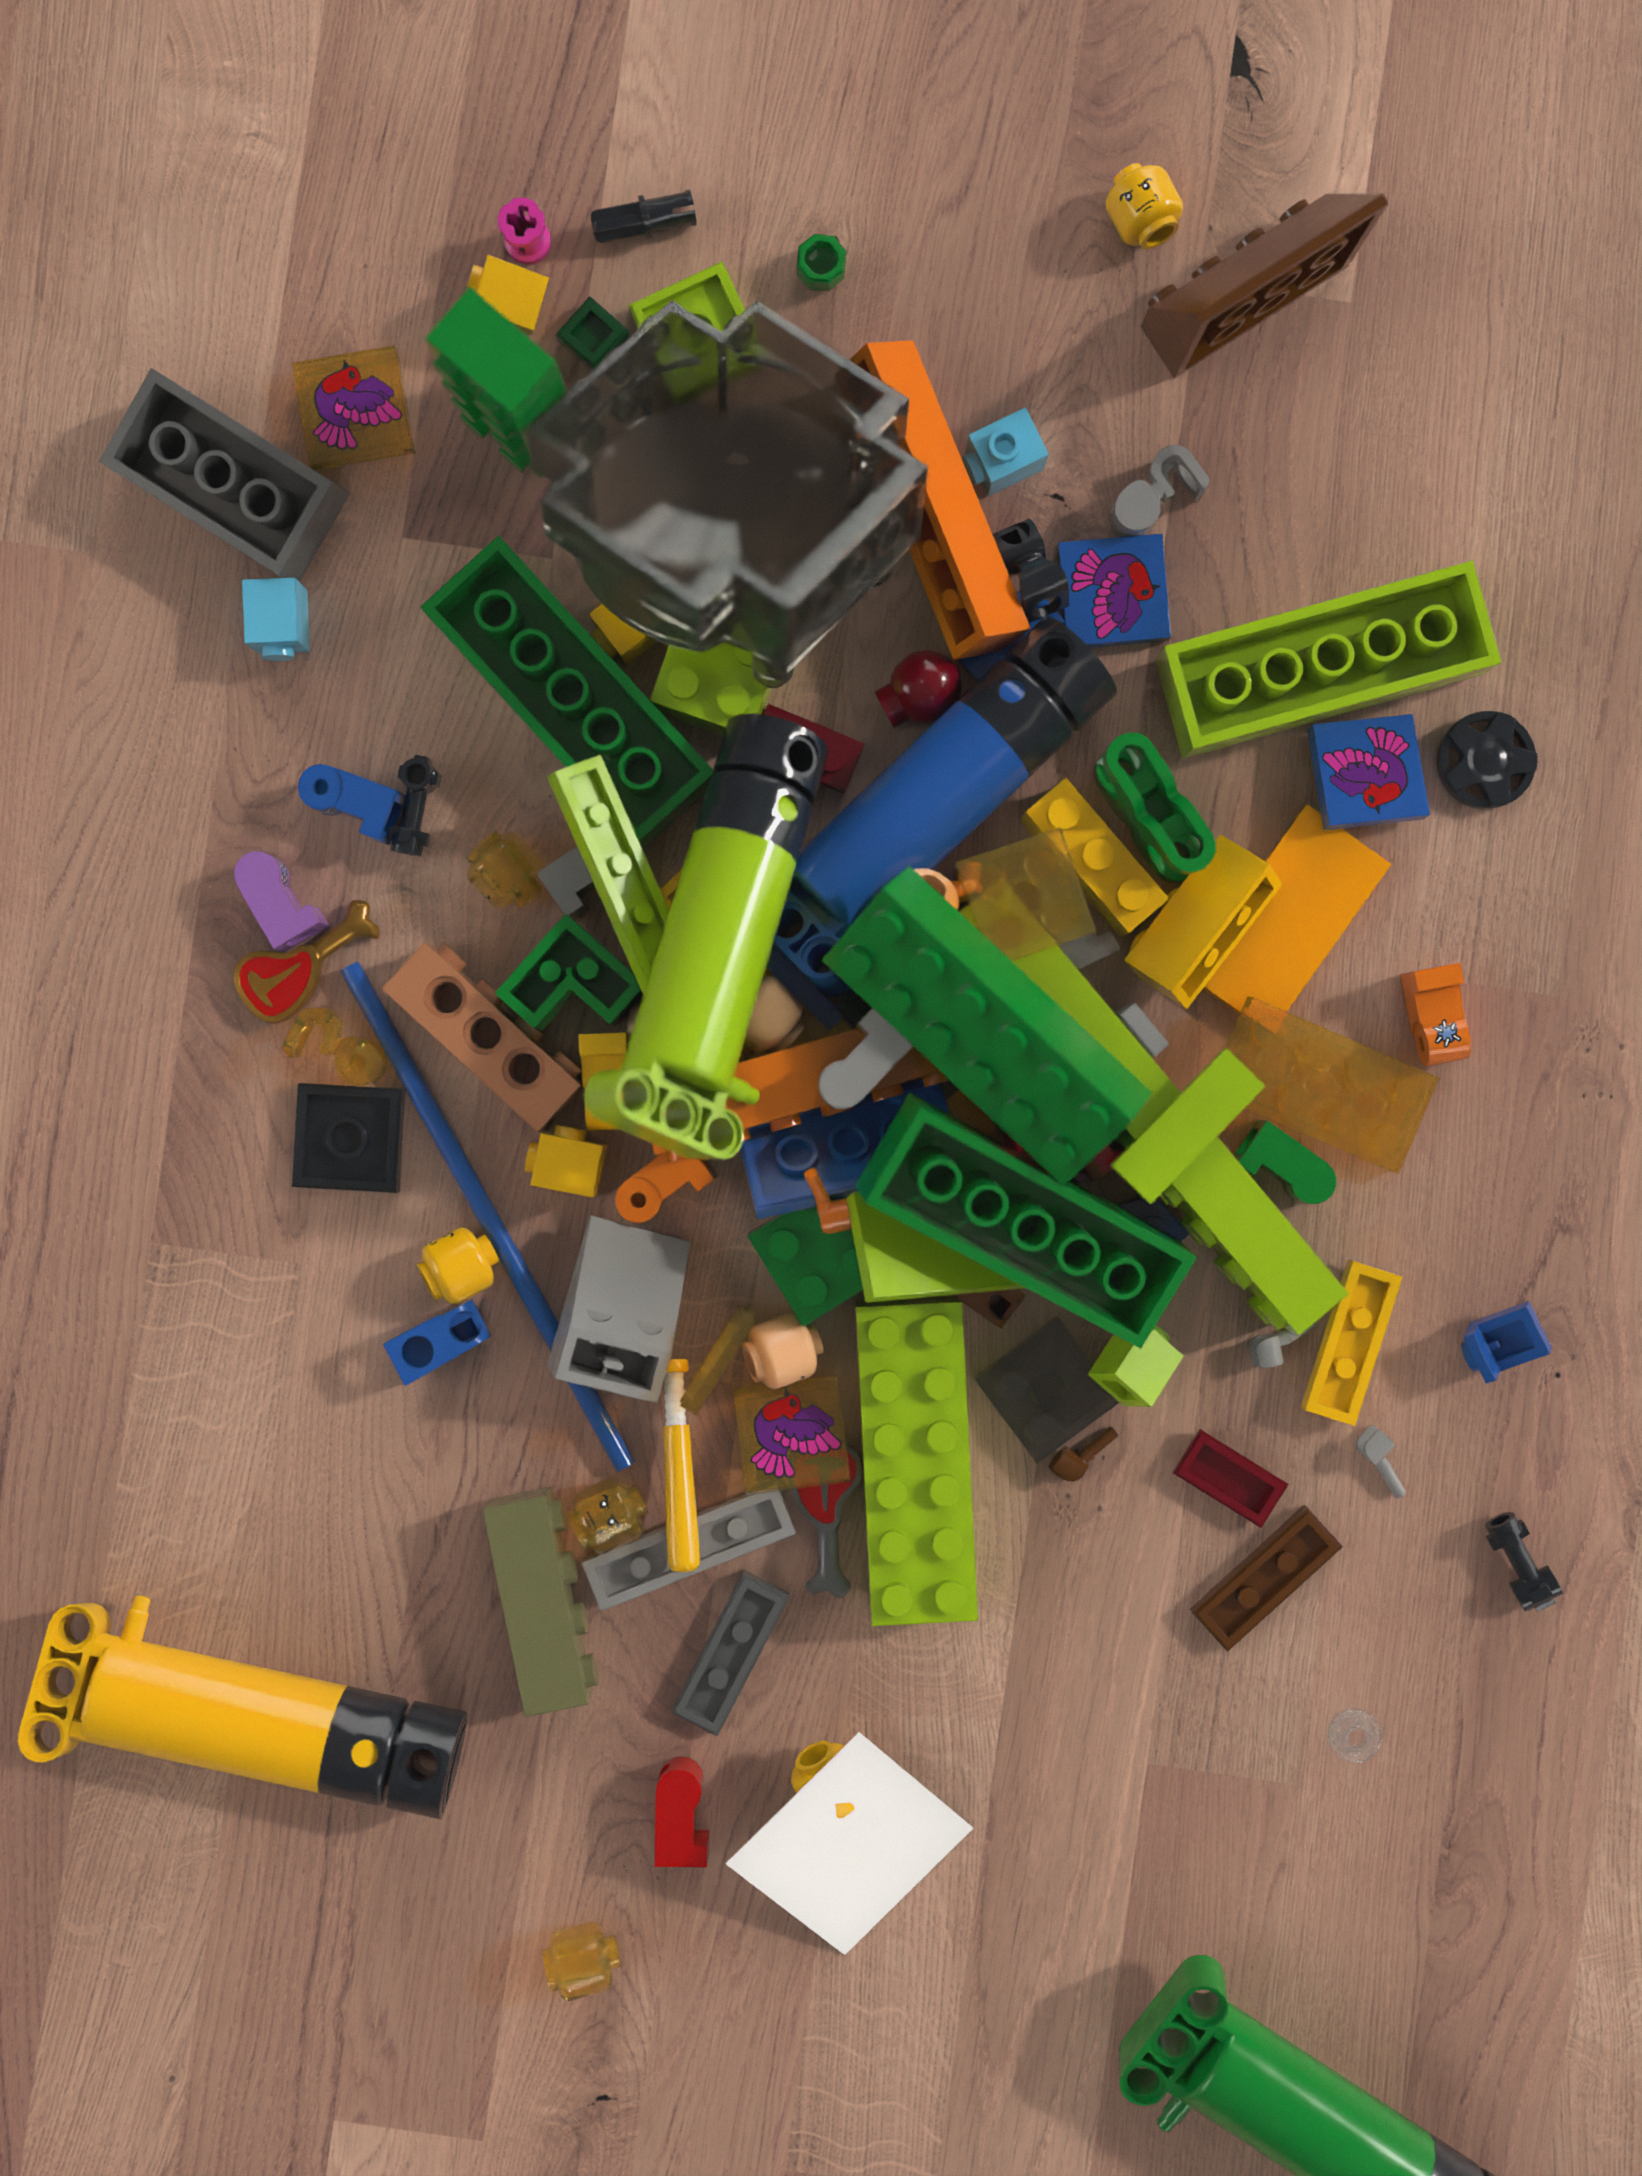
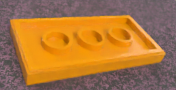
(1323, 888)

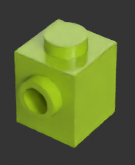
(1134, 1373)

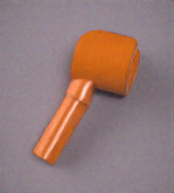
(833, 1214)

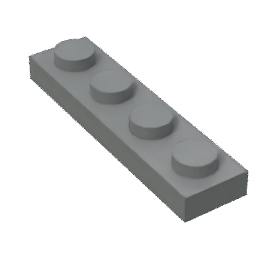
(723, 1535)

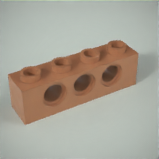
(417, 992)

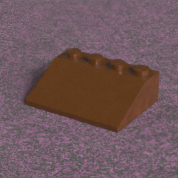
(1259, 277)

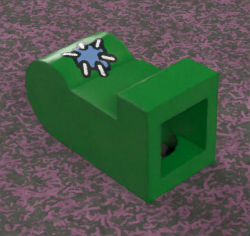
(1300, 1170)

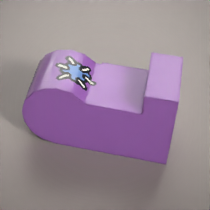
(267, 891)

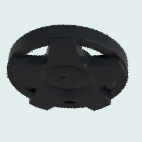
(1487, 760)

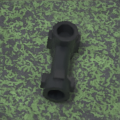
(420, 780)
(1535, 1586)

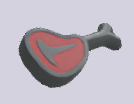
(823, 1509)

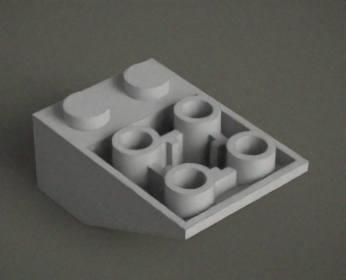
(621, 1310)

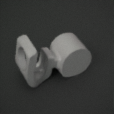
(1139, 502)

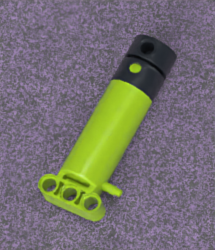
(716, 945)

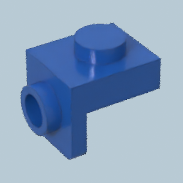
(1504, 1341)

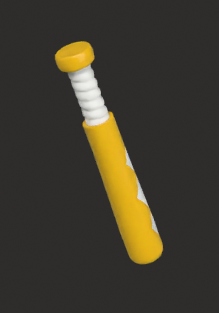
(680, 1500)

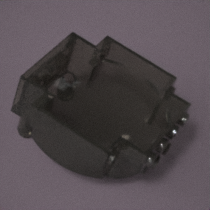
(730, 484)

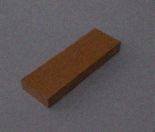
(1266, 1578)

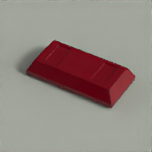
(1230, 1478)

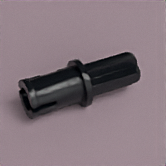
(642, 217)

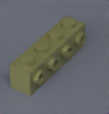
(539, 1601)

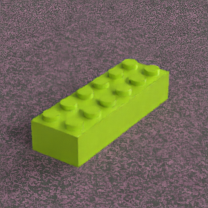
(1327, 659)
(916, 1461)

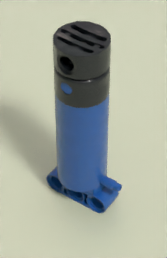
(941, 788)

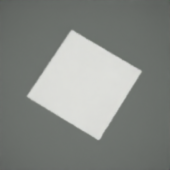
(853, 1868)

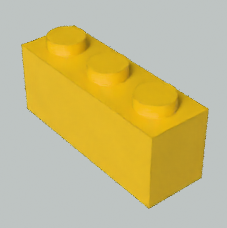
(1104, 866)
(1203, 922)

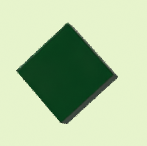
(592, 334)

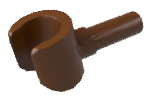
(1072, 1466)

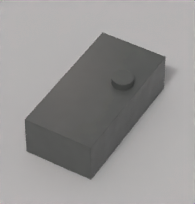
(224, 476)

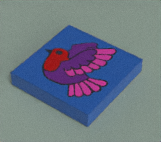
(1116, 590)
(1368, 772)

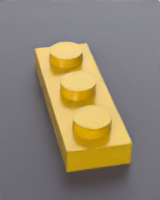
(1351, 1343)

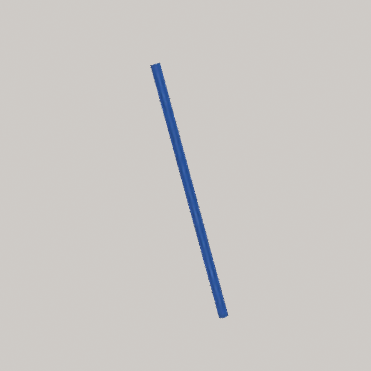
(479, 1201)

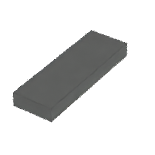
(730, 1653)

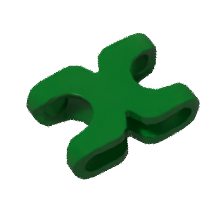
(1153, 808)

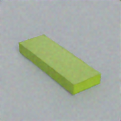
(1187, 1125)

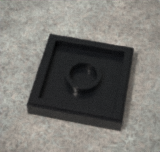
(348, 1137)

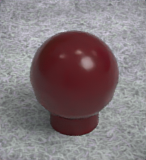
(920, 688)

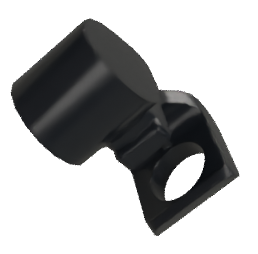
(1038, 577)

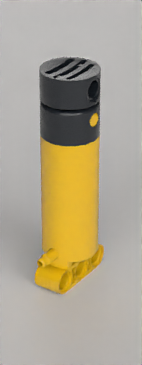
(237, 1717)

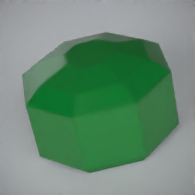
(821, 262)

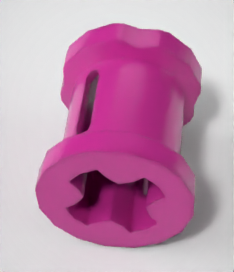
(513, 223)

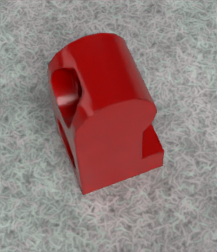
(675, 1816)

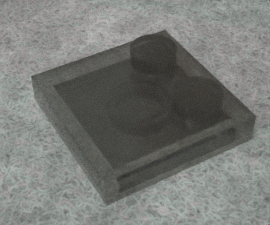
(1045, 1389)

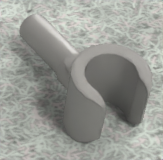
(1267, 1348)
(1375, 1446)

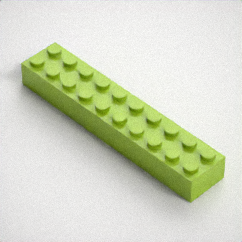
(1214, 1192)

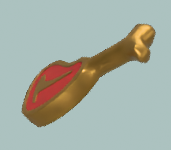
(283, 983)

